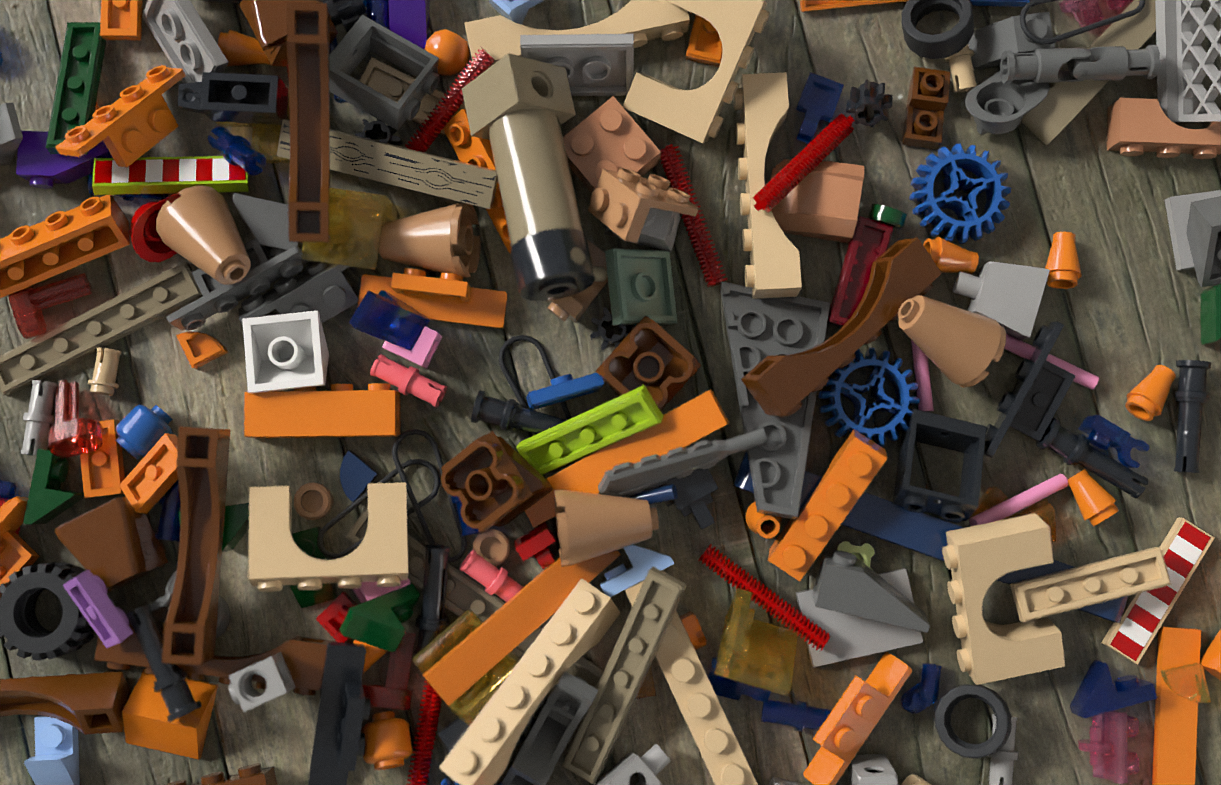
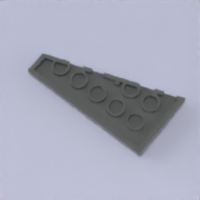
(754, 332)

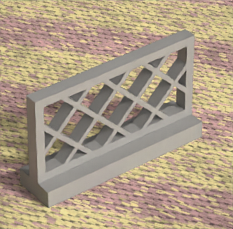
(1180, 52)

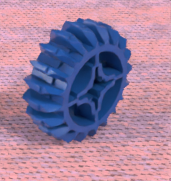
(964, 208)
(876, 380)

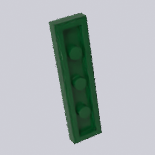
(76, 81)

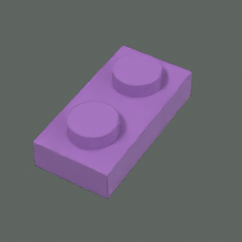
(90, 597)

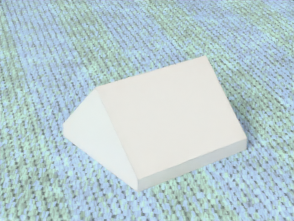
(285, 352)

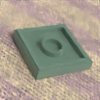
(640, 286)

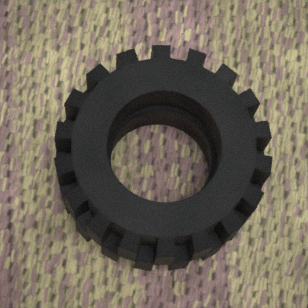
(19, 619)

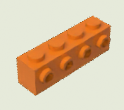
(61, 243)

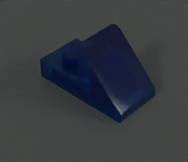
(389, 319)
(1100, 695)

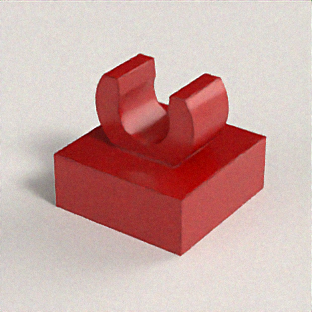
(536, 543)
(334, 615)

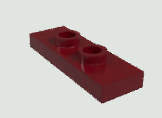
(868, 244)

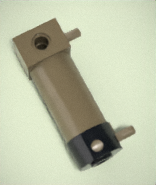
(520, 112)

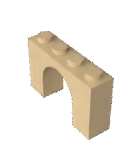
(698, 110)
(976, 560)
(279, 562)

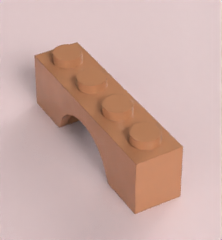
(1142, 126)

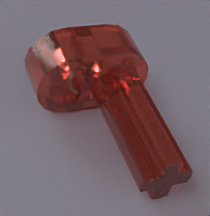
(29, 302)
(70, 433)
(395, 691)

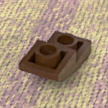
(926, 108)

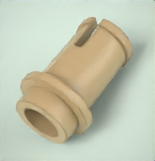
(962, 70)
(105, 372)

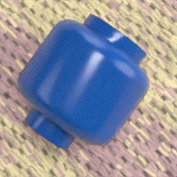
(142, 429)

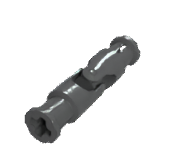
(1083, 64)

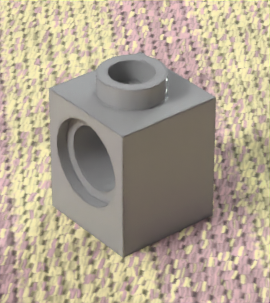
(276, 676)

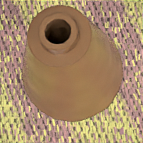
(204, 233)
(434, 240)
(953, 338)
(599, 524)

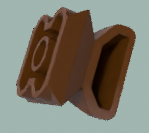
(269, 25)
(649, 359)
(492, 482)
(114, 543)

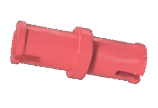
(408, 380)
(493, 579)

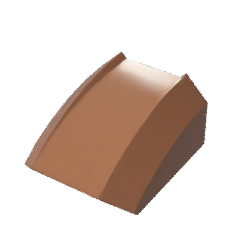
(823, 202)

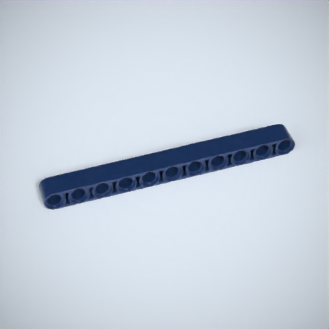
(921, 534)

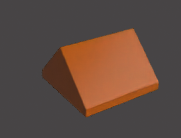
(148, 725)

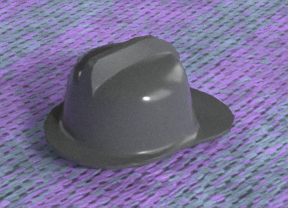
(1001, 106)

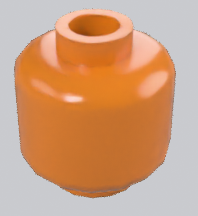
(386, 741)

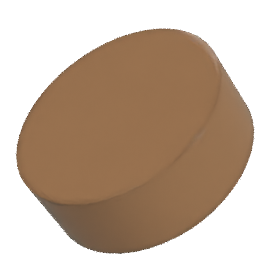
(313, 501)
(493, 546)

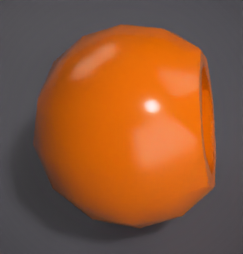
(450, 49)

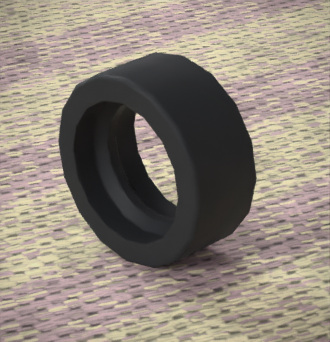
(937, 45)
(952, 741)

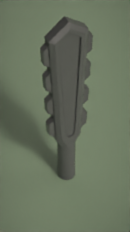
(656, 470)

